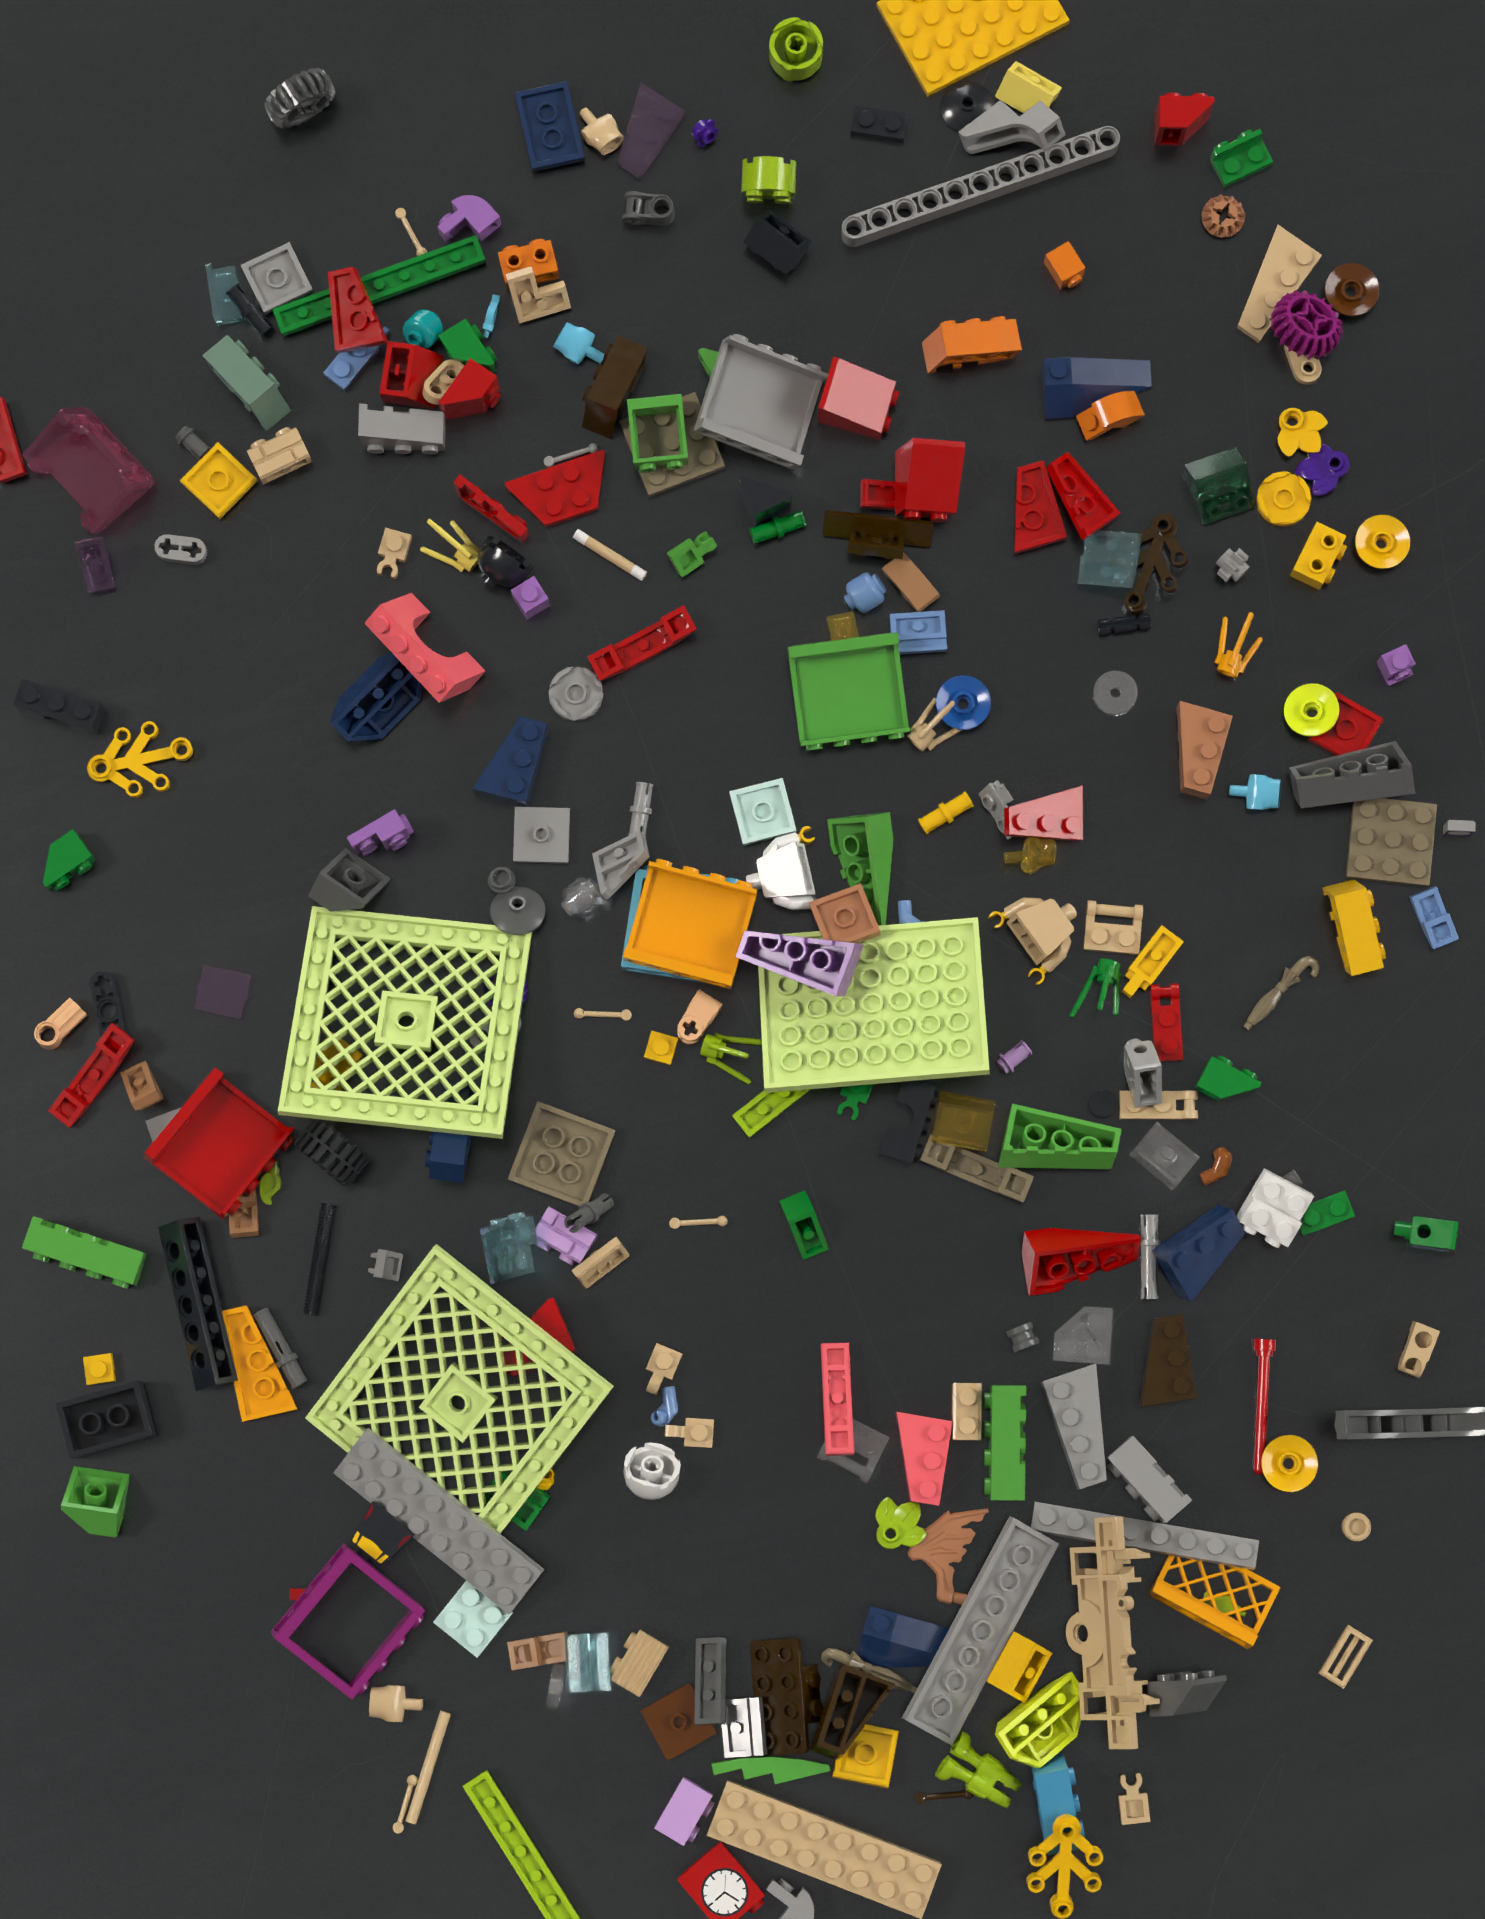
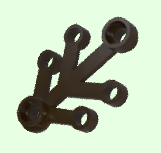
(1153, 558)

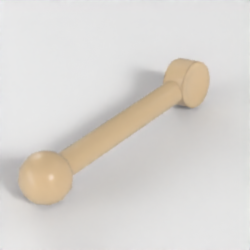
(401, 215)
(625, 1014)
(675, 1223)
(398, 1827)

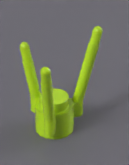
(715, 1047)

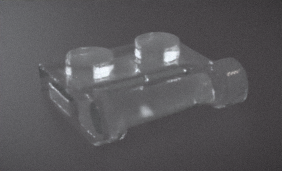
(866, 1443)

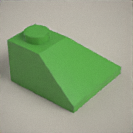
(96, 1500)

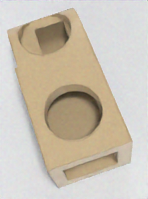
(1417, 1349)

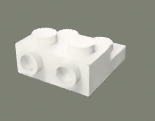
(1274, 1209)

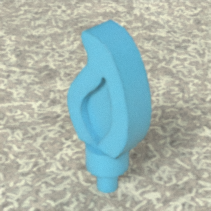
(491, 315)

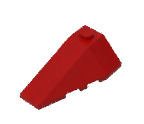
(1064, 1255)

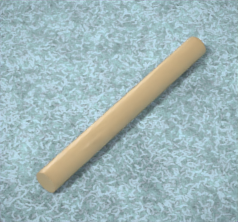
(428, 1767)

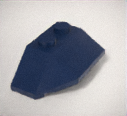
(376, 700)

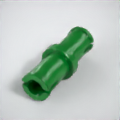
(777, 527)

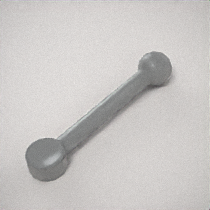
(549, 461)

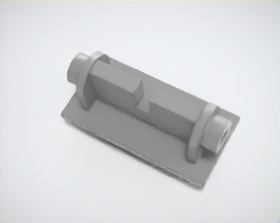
(995, 799)

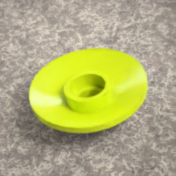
(1309, 698)

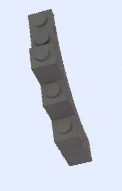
(1410, 1423)

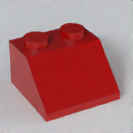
(470, 392)

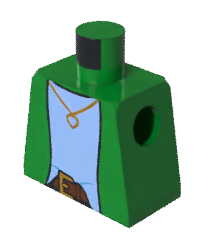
(1442, 1236)

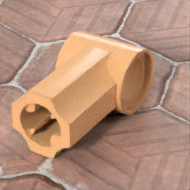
(62, 1022)

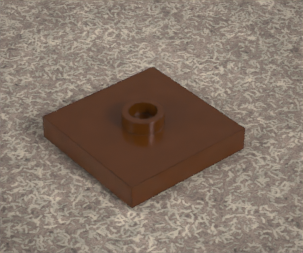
(673, 1722)

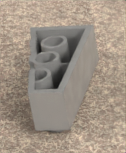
(1077, 1417)

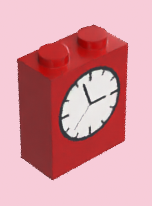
(721, 1885)

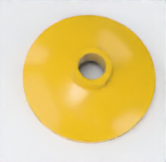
(1391, 532)
(1304, 1463)

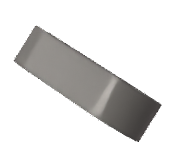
(179, 555)

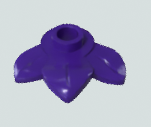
(1319, 469)

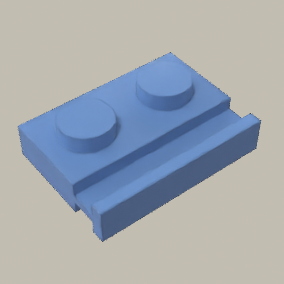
(920, 631)

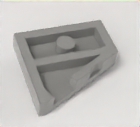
(619, 862)

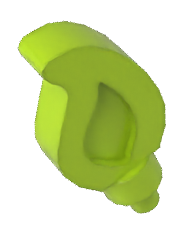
(270, 1184)
(1223, 1604)

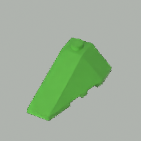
(865, 854)

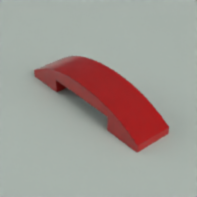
(642, 645)
(93, 1076)

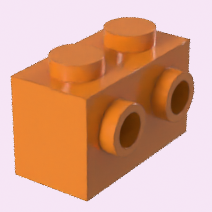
(537, 255)

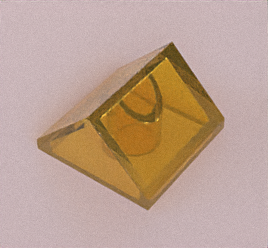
(963, 1121)

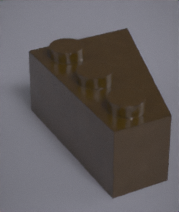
(612, 386)
(1168, 1364)

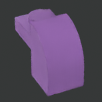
(469, 212)

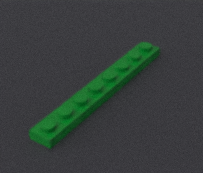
(385, 283)

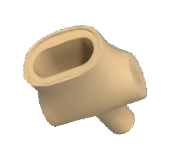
(601, 132)
(390, 1703)

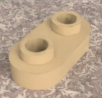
(1297, 363)
(440, 380)

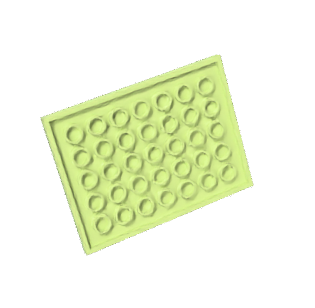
(905, 1016)

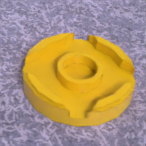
(1283, 499)

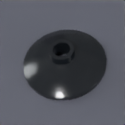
(953, 110)

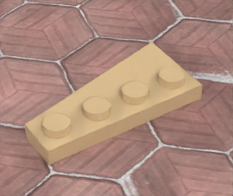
(1282, 272)

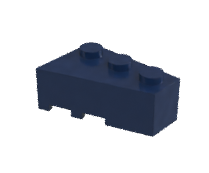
(1198, 1250)

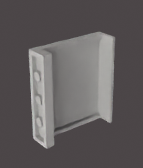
(760, 401)

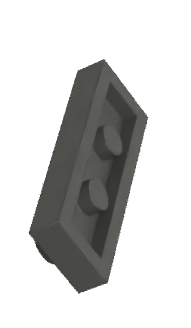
(710, 1681)

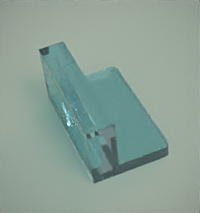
(219, 282)
(587, 1662)

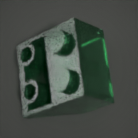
(1220, 485)

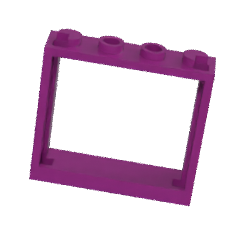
(316, 1591)

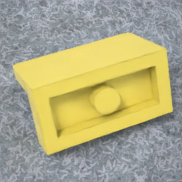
(1025, 88)

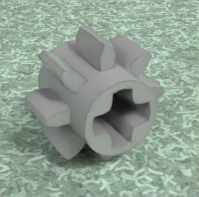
(1232, 565)

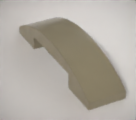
(977, 1170)

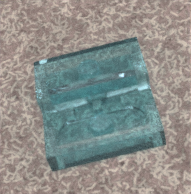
(1110, 559)

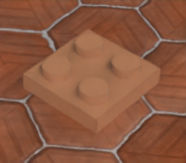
(845, 916)

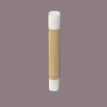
(610, 555)

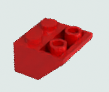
(1180, 117)
(405, 374)

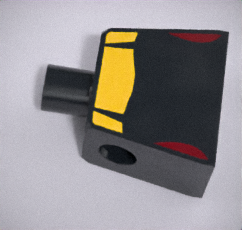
(379, 1536)

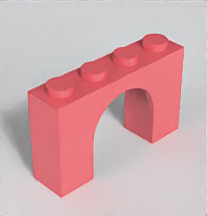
(440, 675)

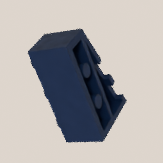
(515, 764)
(449, 1150)

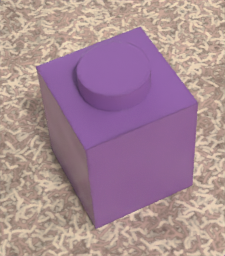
(530, 597)

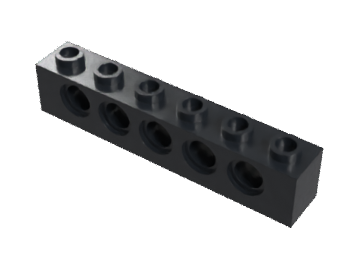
(197, 1303)

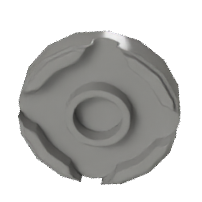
(575, 693)

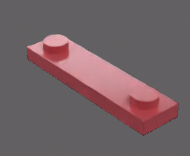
(837, 1399)

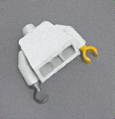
(786, 872)

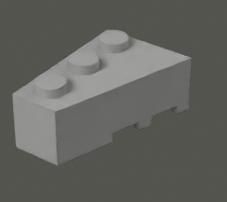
(401, 430)

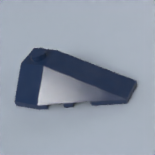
(1077, 382)
(898, 1640)

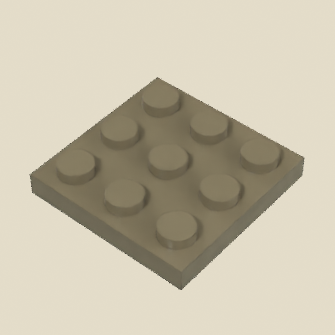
(660, 437)
(1391, 841)
(561, 1154)

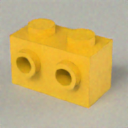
(1318, 556)
(1020, 1663)

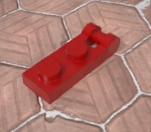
(1166, 1023)

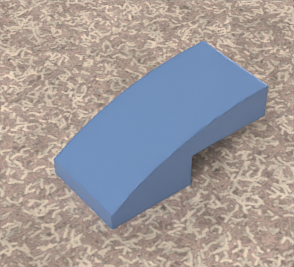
(1433, 917)

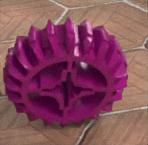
(1306, 324)

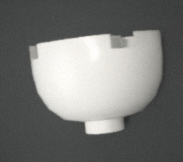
(651, 1471)

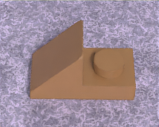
(141, 1086)

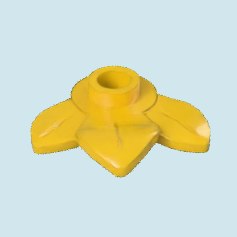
(1303, 434)

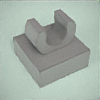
(387, 1265)

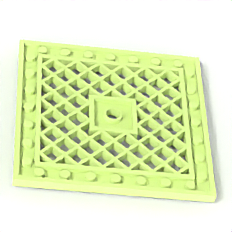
(407, 1111)
(505, 1320)

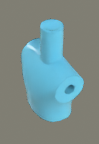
(576, 344)
(1260, 792)

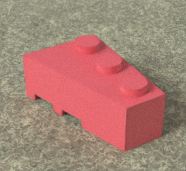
(924, 1455)

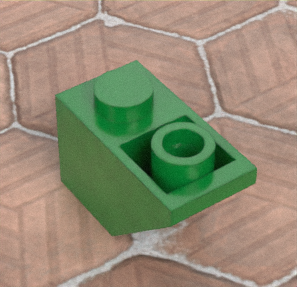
(464, 342)
(65, 859)
(1223, 1081)

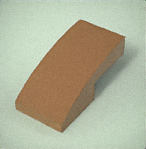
(911, 582)
(245, 1220)
(537, 1651)

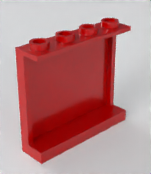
(219, 1145)

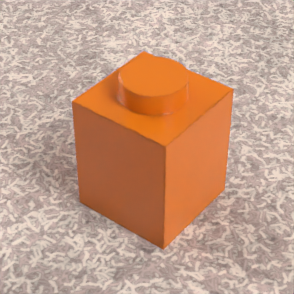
(1065, 266)

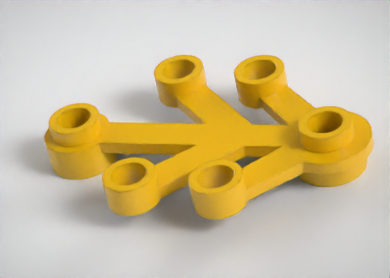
(135, 760)
(1063, 1862)

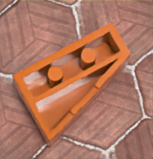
(971, 342)

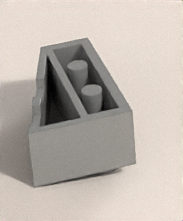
(1146, 1480)

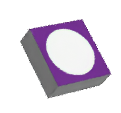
(1459, 827)

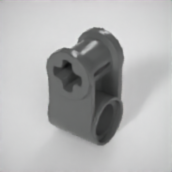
(645, 209)

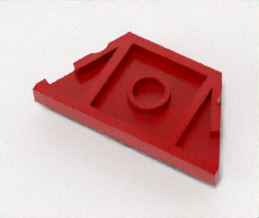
(561, 490)

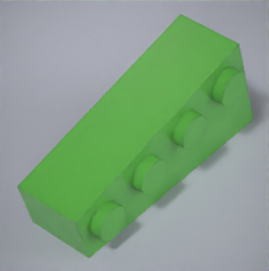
(1056, 1141)
(84, 1251)
(1006, 1443)

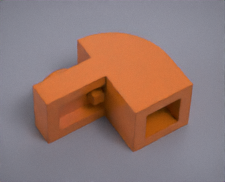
(1110, 412)

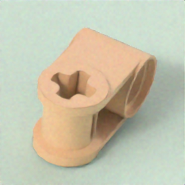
(699, 1013)

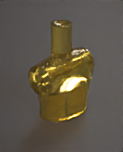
(1034, 855)

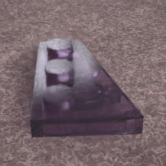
(648, 130)

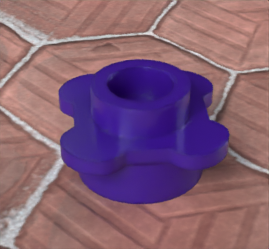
(704, 132)

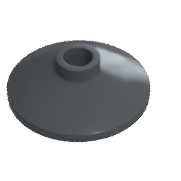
(518, 920)

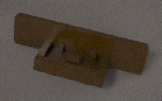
(877, 534)

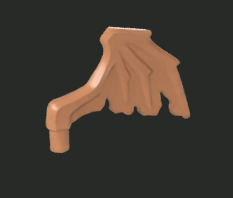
(945, 1545)

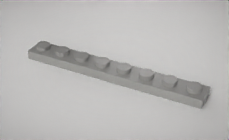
(1150, 1536)

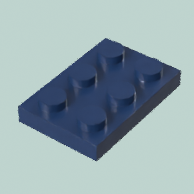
(549, 126)

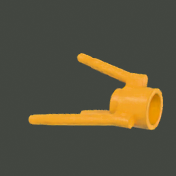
(1230, 663)

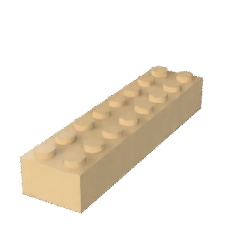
(824, 1849)

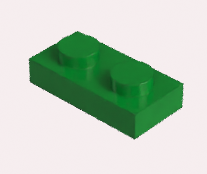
(1326, 1213)

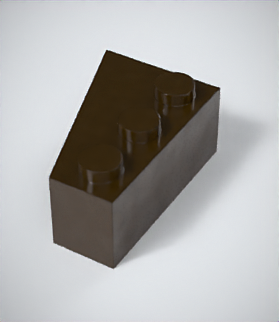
(849, 1706)

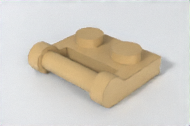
(1112, 937)

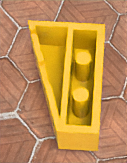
(1355, 927)

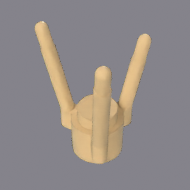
(923, 734)

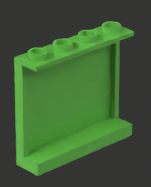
(848, 690)

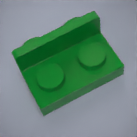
(1240, 157)

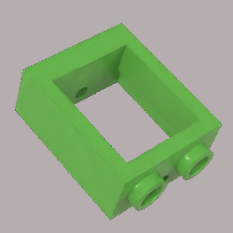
(655, 406)

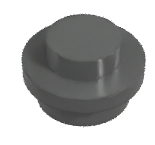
(501, 880)

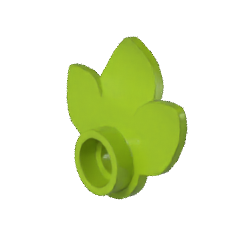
(901, 1521)

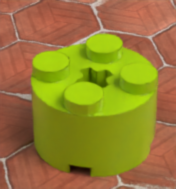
(803, 36)
(768, 179)

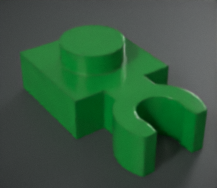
(854, 1094)

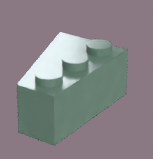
(247, 381)

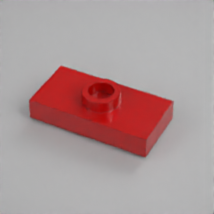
(877, 494)

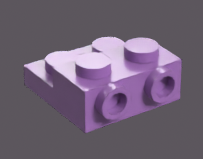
(388, 829)

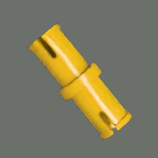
(945, 812)

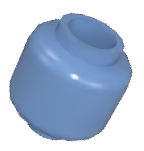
(865, 592)

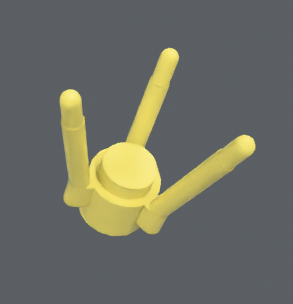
(466, 554)

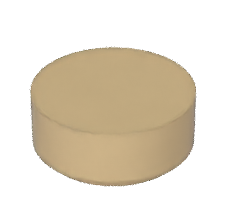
(1356, 1527)

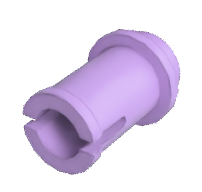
(1013, 1057)

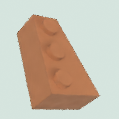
(1201, 745)

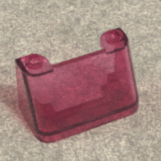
(89, 466)

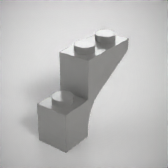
(1003, 126)

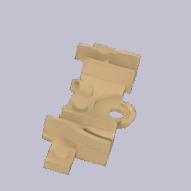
(1109, 1633)

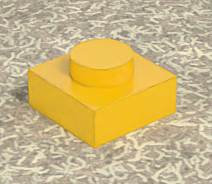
(661, 1048)
(99, 1369)

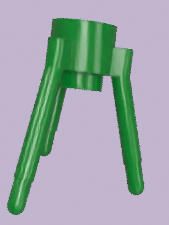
(1107, 973)

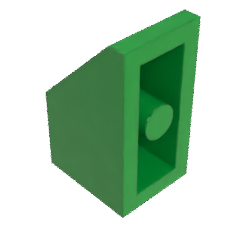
(804, 1225)

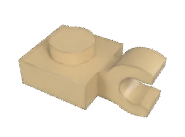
(662, 1365)
(695, 1432)

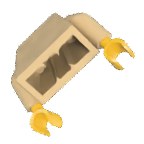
(1041, 929)

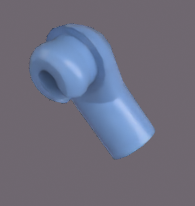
(905, 912)
(668, 1408)

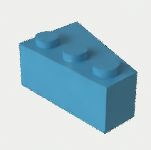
(1055, 1795)

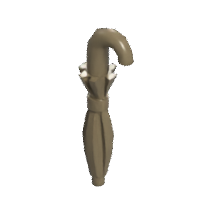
(1290, 977)
(854, 1661)

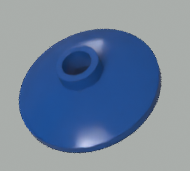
(969, 690)

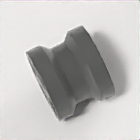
(1022, 1337)

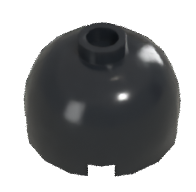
(501, 564)

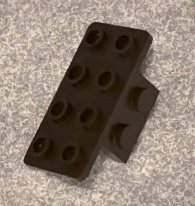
(788, 1694)

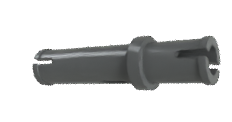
(280, 1348)

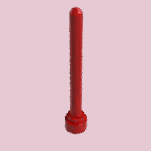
(1264, 1349)

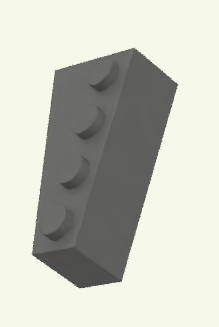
(1353, 777)

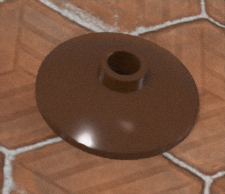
(1353, 277)

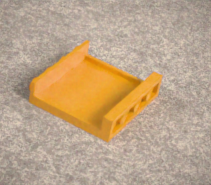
(690, 923)

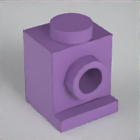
(1396, 665)

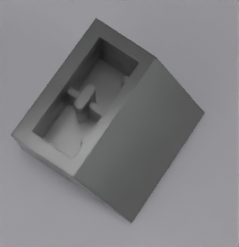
(1184, 1692)

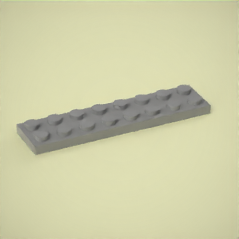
(439, 1521)
(980, 1630)

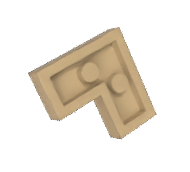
(532, 301)

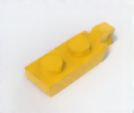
(1151, 960)

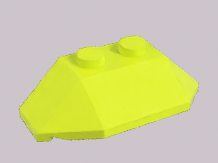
(1042, 1724)

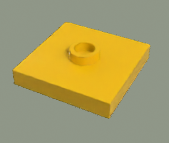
(218, 480)
(869, 1757)

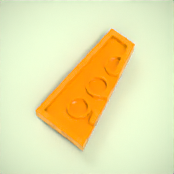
(259, 1383)

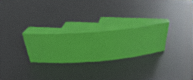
(781, 1767)

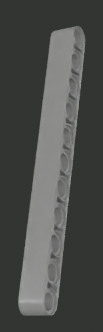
(988, 176)

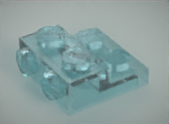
(508, 1247)

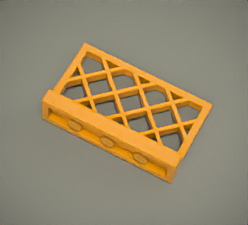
(1211, 1616)

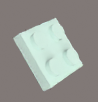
(762, 811)
(472, 1619)

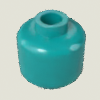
(422, 328)

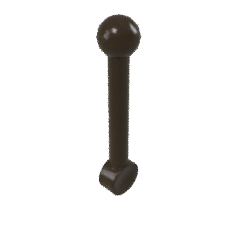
(921, 1797)

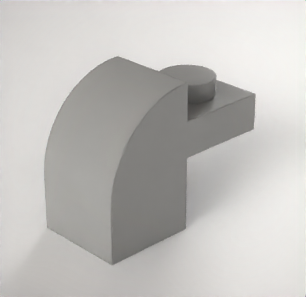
(798, 1906)

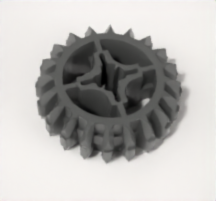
(299, 98)

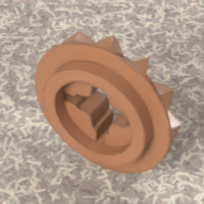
(1211, 219)

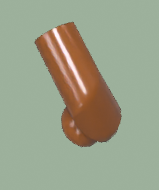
(1220, 1168)

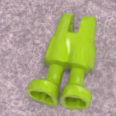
(987, 1773)

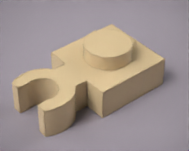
(394, 548)
(1133, 1805)

